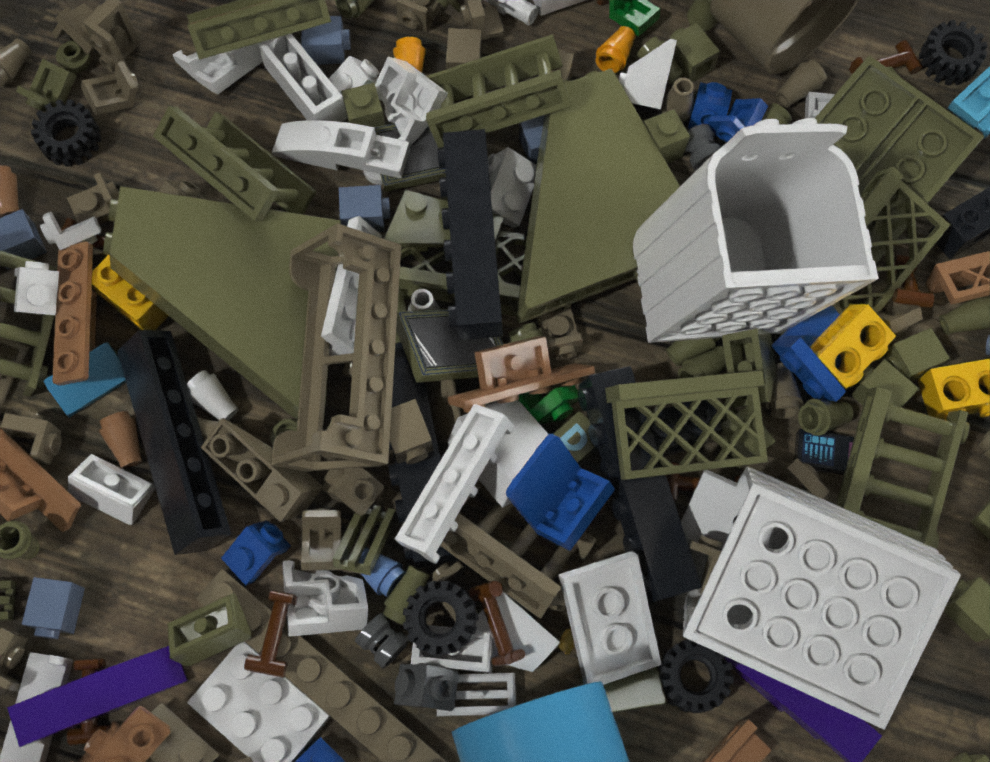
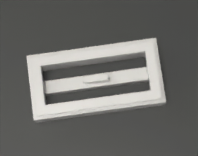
(483, 694)

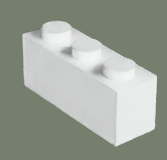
(302, 79)

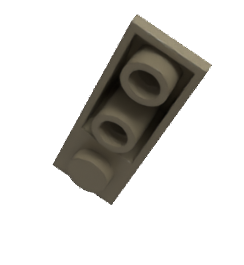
(249, 461)

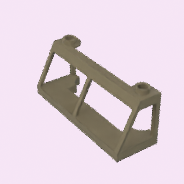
(365, 433)

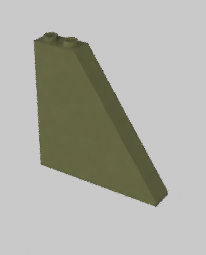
(590, 196)
(221, 279)

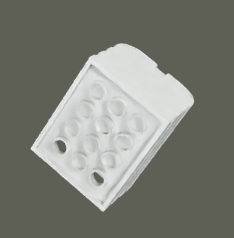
(756, 236)
(812, 592)

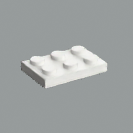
(610, 619)
(258, 711)

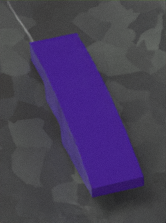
(95, 696)
(839, 730)

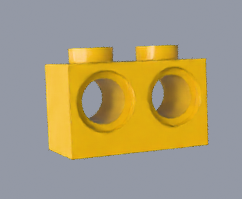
(126, 298)
(844, 339)
(963, 383)

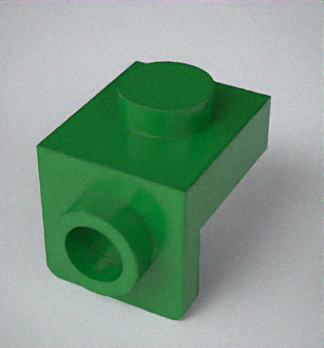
(634, 14)
(552, 407)

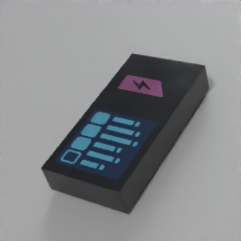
(823, 452)

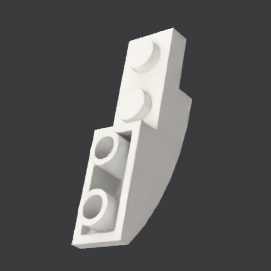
(341, 143)

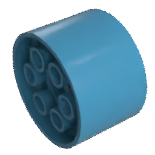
(553, 728)

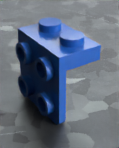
(798, 357)
(557, 493)

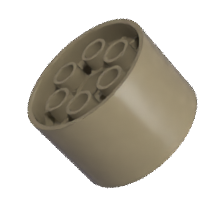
(781, 31)

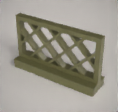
(877, 197)
(425, 277)
(675, 393)

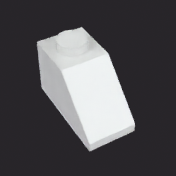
(648, 76)

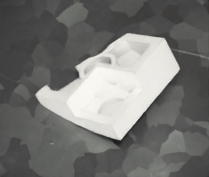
(222, 69)
(407, 97)
(324, 602)
(523, 632)

